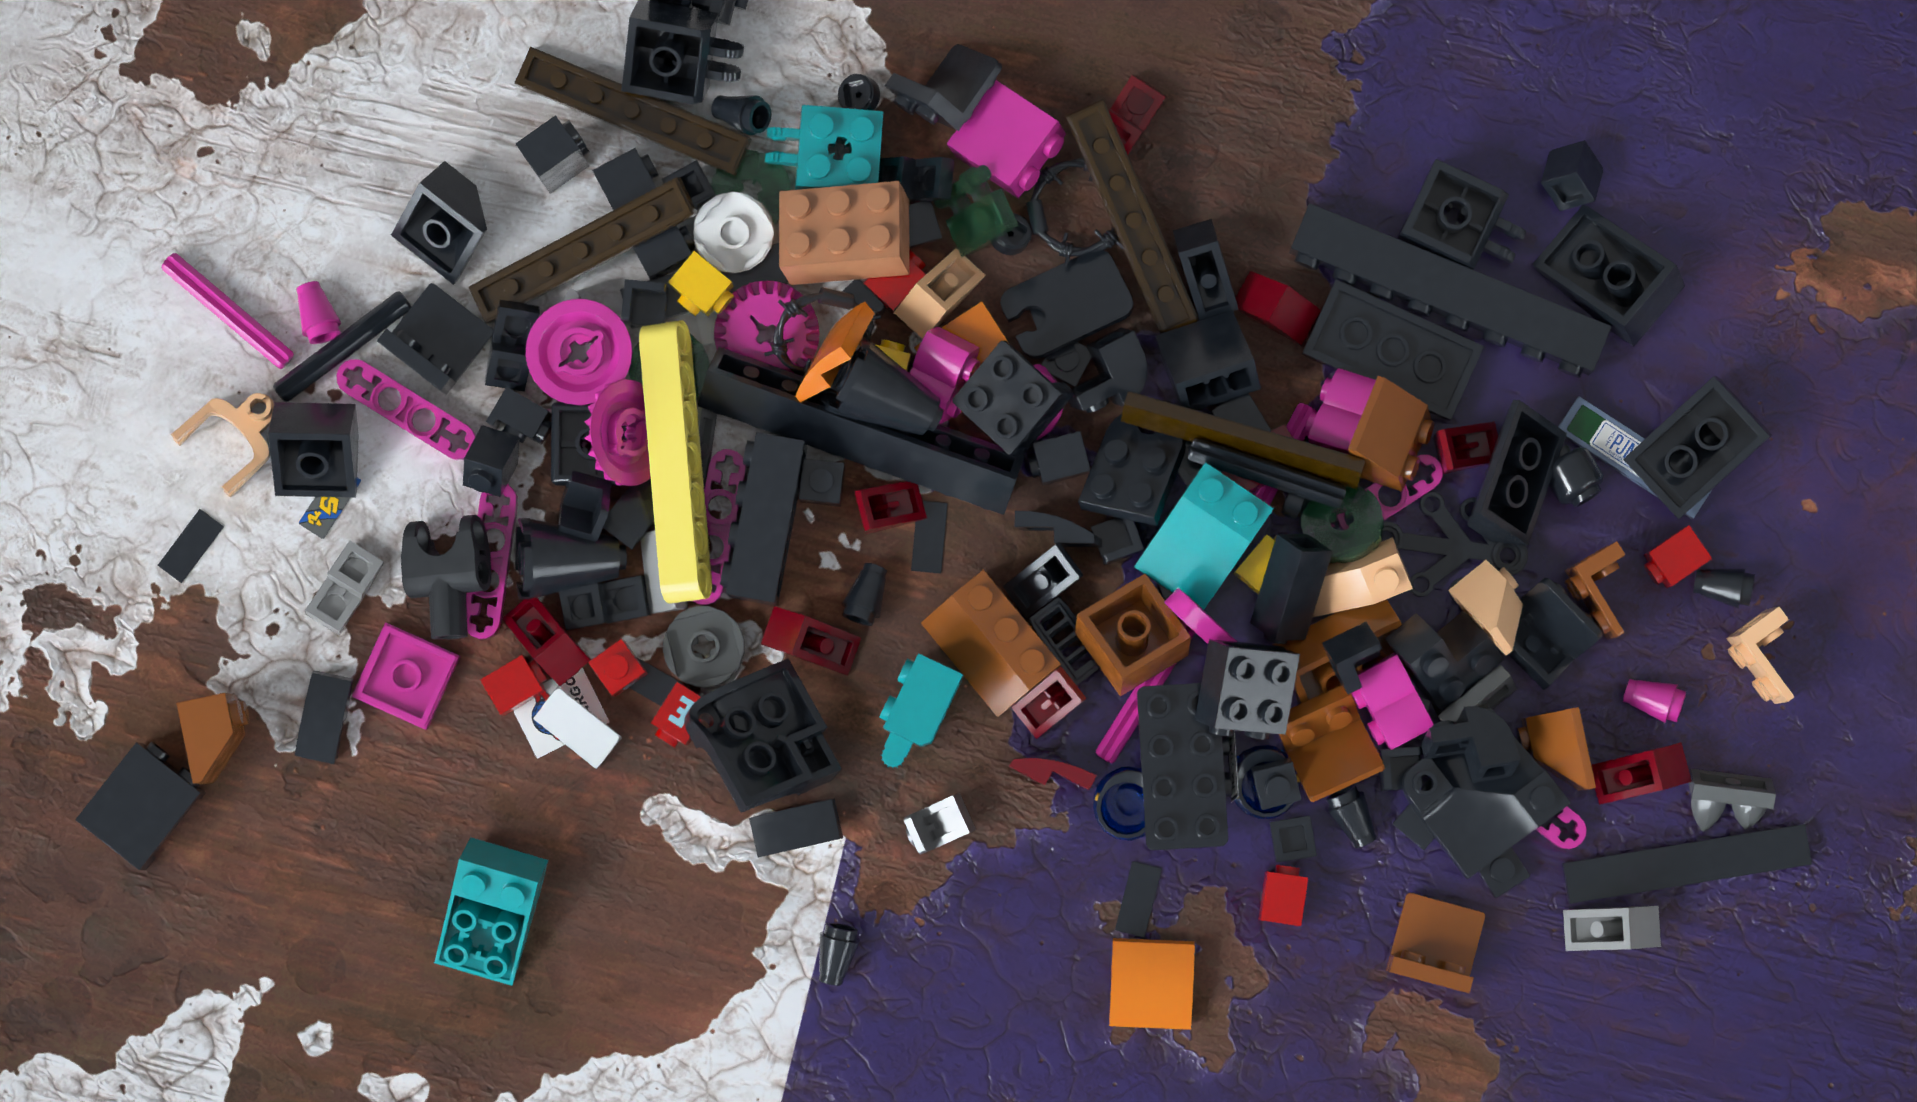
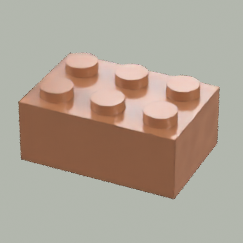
(844, 233)

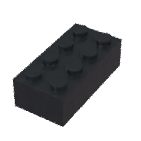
(765, 520)

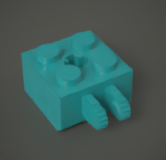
(820, 130)
(918, 708)

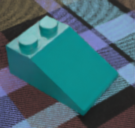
(1204, 536)

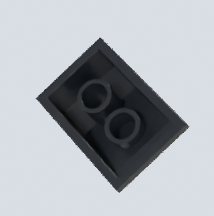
(1610, 274)
(1697, 447)

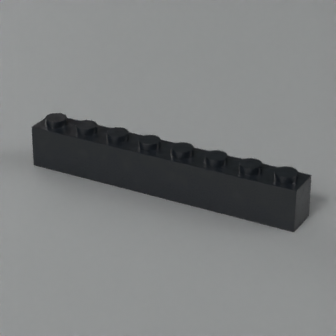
(1449, 290)
(937, 459)

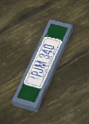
(1607, 441)

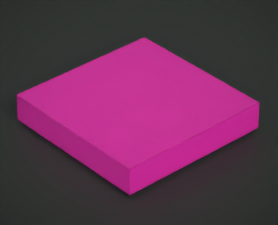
(406, 676)

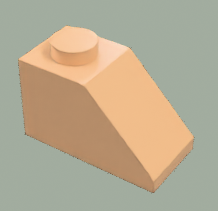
(939, 293)
(1491, 603)

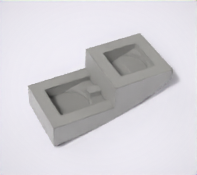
(344, 587)

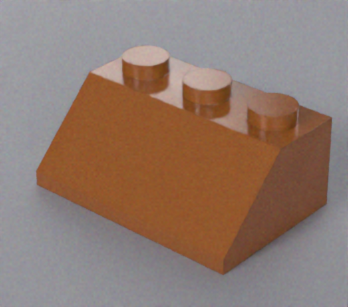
(990, 643)
(1314, 669)

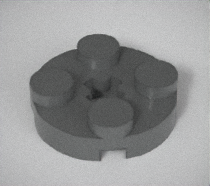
(684, 634)

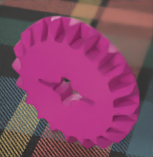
(581, 323)
(738, 331)
(618, 406)

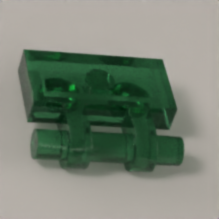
(982, 221)

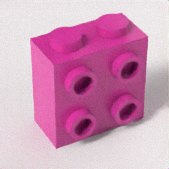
(1008, 138)

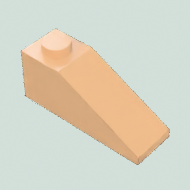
(1363, 581)

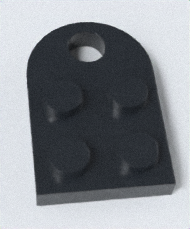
(1132, 473)

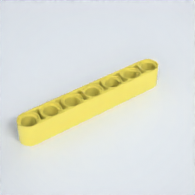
(675, 462)

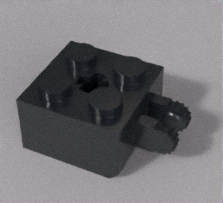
(690, 37)
(1478, 208)

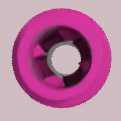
(317, 315)
(1655, 698)

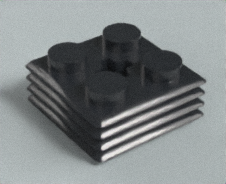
(566, 443)

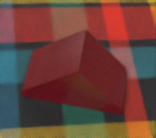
(1277, 307)
(1465, 446)
(890, 506)
(1048, 702)

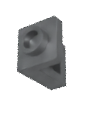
(938, 824)

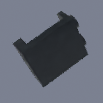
(140, 804)

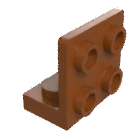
(1582, 586)
(1329, 744)
(1436, 942)

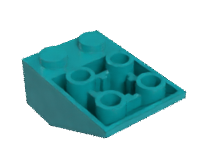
(490, 910)

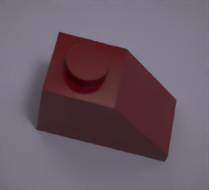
(546, 640)
(810, 640)
(1641, 773)

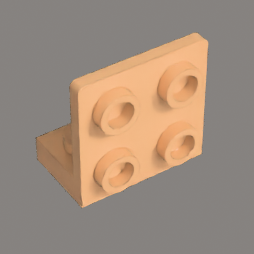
(1746, 652)

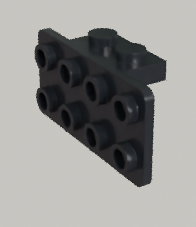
(1181, 770)

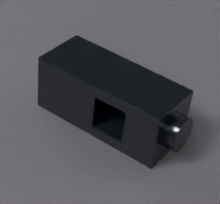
(1291, 587)

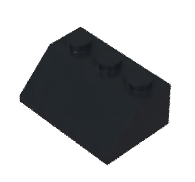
(1517, 476)

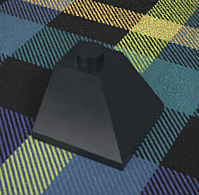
(443, 222)

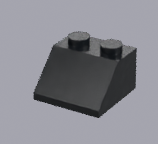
(314, 449)

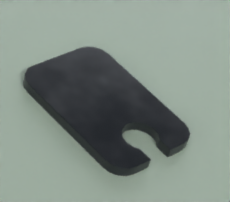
(1074, 300)

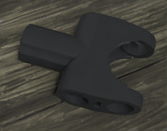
(446, 576)

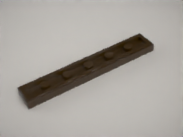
(633, 112)
(1131, 217)
(585, 248)
(1280, 449)

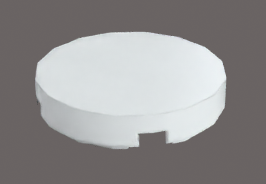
(733, 232)

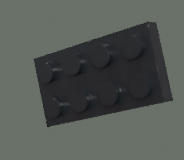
(1388, 342)

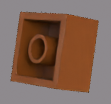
(1132, 634)

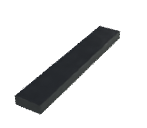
(1686, 863)

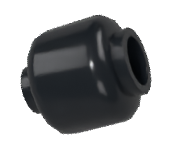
(1575, 477)

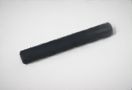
(342, 346)
(1267, 472)

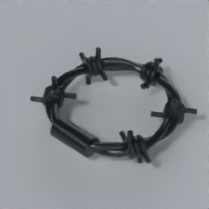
(1039, 223)
(794, 307)

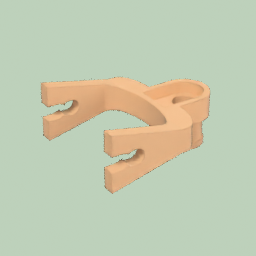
(248, 423)

